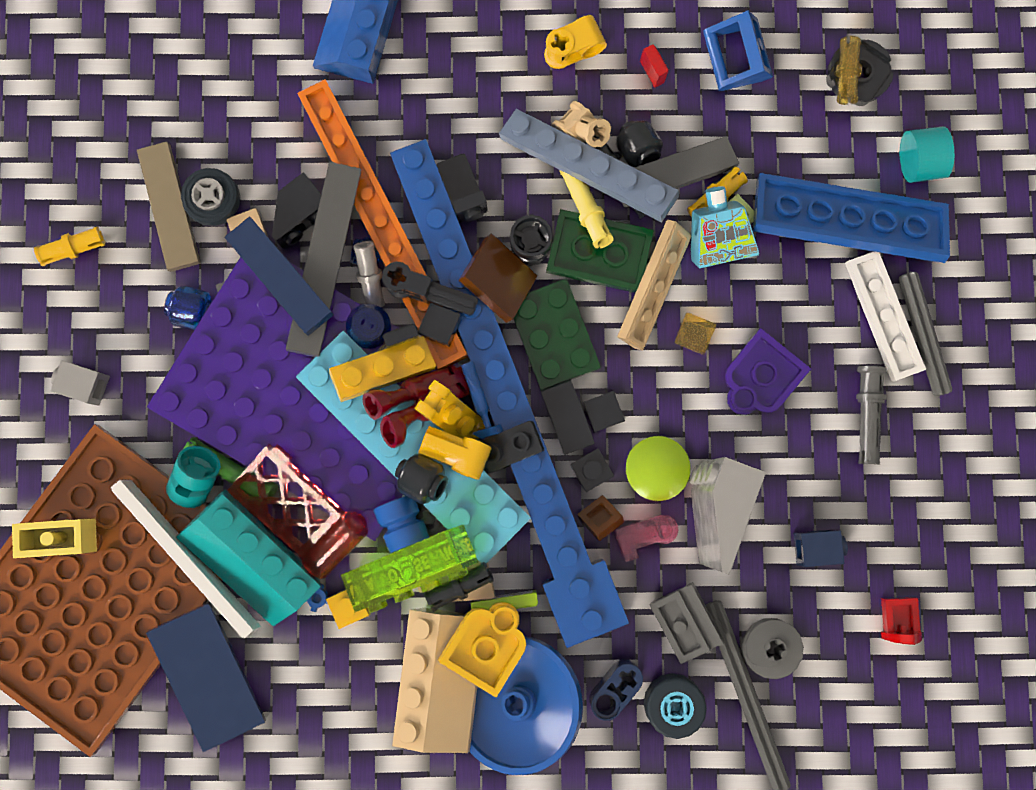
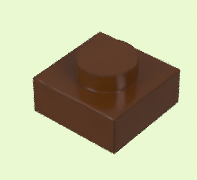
(600, 518)

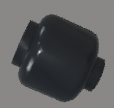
(639, 143)
(421, 478)

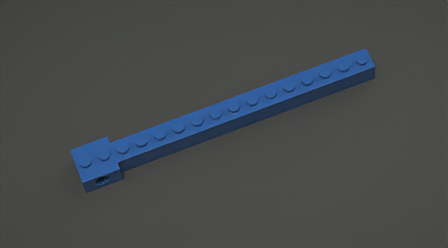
(580, 590)

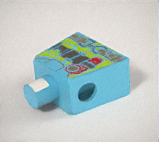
(721, 231)

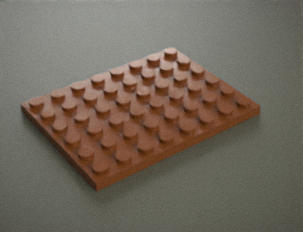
(80, 621)

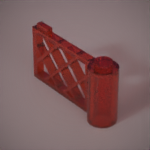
(327, 544)

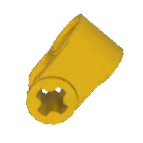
(574, 43)

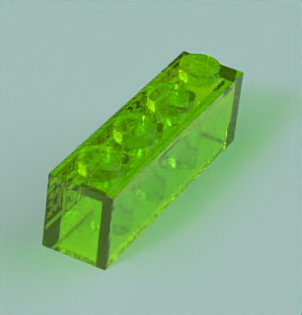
(409, 568)

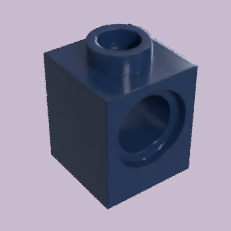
(820, 548)

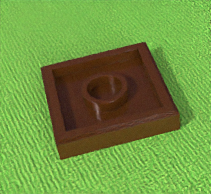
(498, 278)

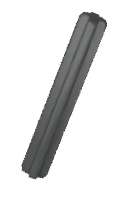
(925, 334)

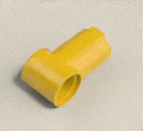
(463, 455)

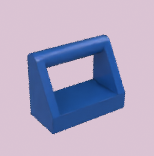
(754, 47)

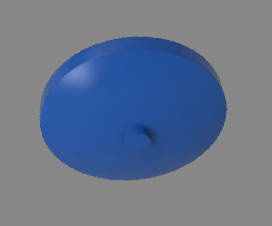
(531, 717)

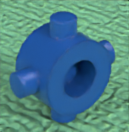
(318, 599)

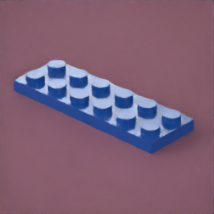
(852, 218)

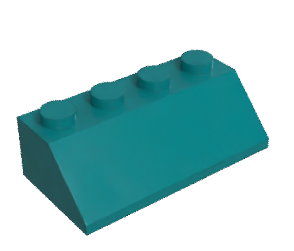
(249, 558)

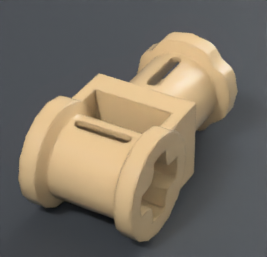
(583, 125)

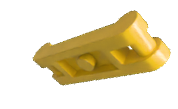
(449, 412)

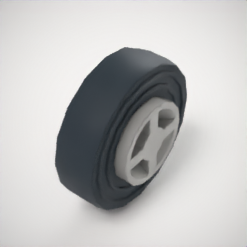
(201, 188)

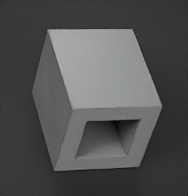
(79, 383)

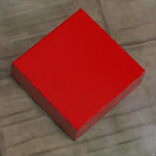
(654, 65)

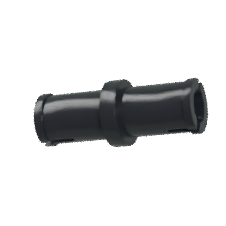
(459, 587)

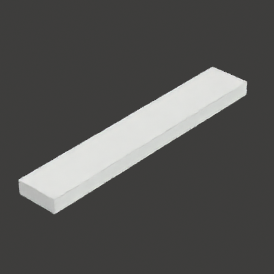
(191, 565)

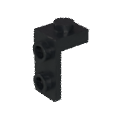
(462, 188)
(512, 446)

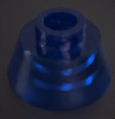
(362, 334)

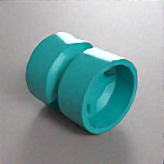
(193, 476)

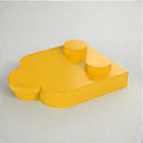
(486, 647)

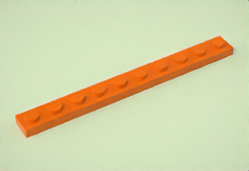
(372, 205)

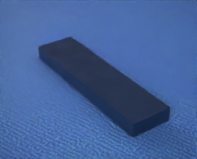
(279, 276)

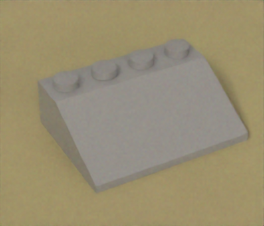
(722, 506)

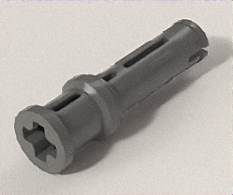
(871, 400)

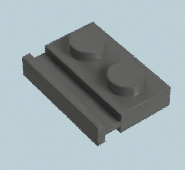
(687, 623)

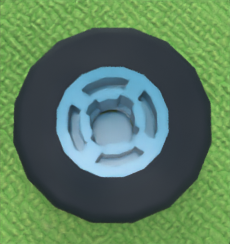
(674, 694)

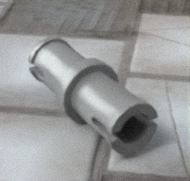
(369, 273)

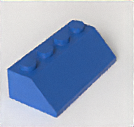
(355, 38)

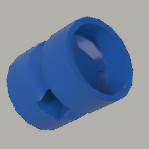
(401, 523)

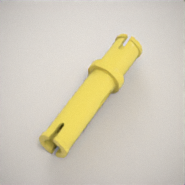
(590, 214)

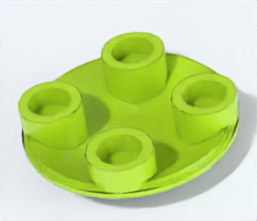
(658, 468)

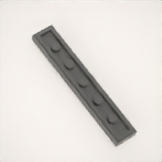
(326, 249)

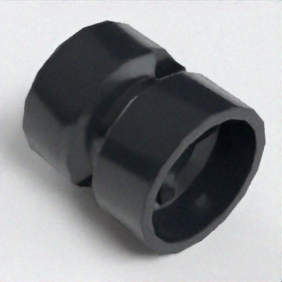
(531, 239)

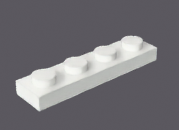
(885, 316)

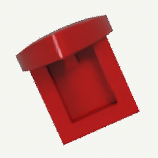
(901, 620)

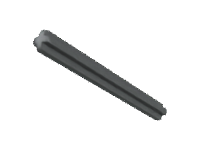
(749, 700)

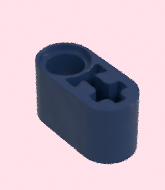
(627, 689)

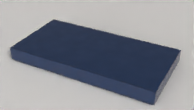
(206, 676)

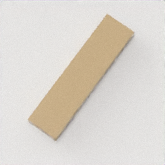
(654, 285)

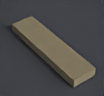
(167, 207)

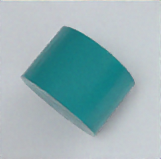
(926, 154)

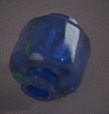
(186, 306)

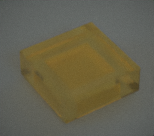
(694, 333)

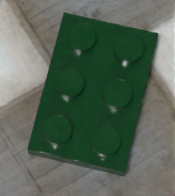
(614, 266)
(555, 335)

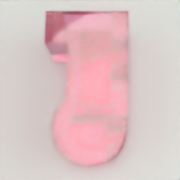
(655, 529)

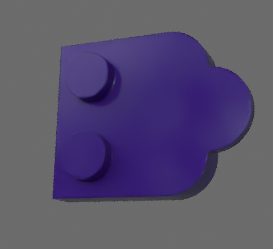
(762, 375)

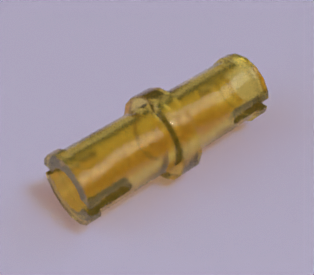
(848, 70)

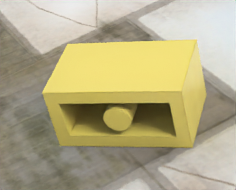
(54, 538)

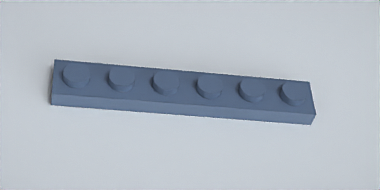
(589, 165)

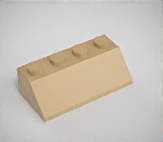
(433, 700)

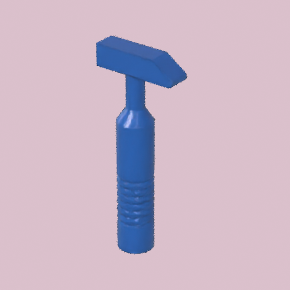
(479, 401)

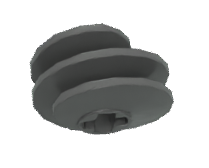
(787, 653)

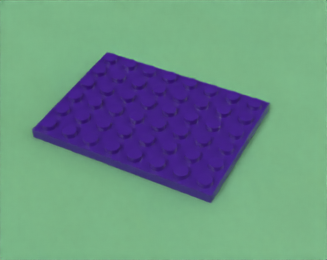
(242, 393)

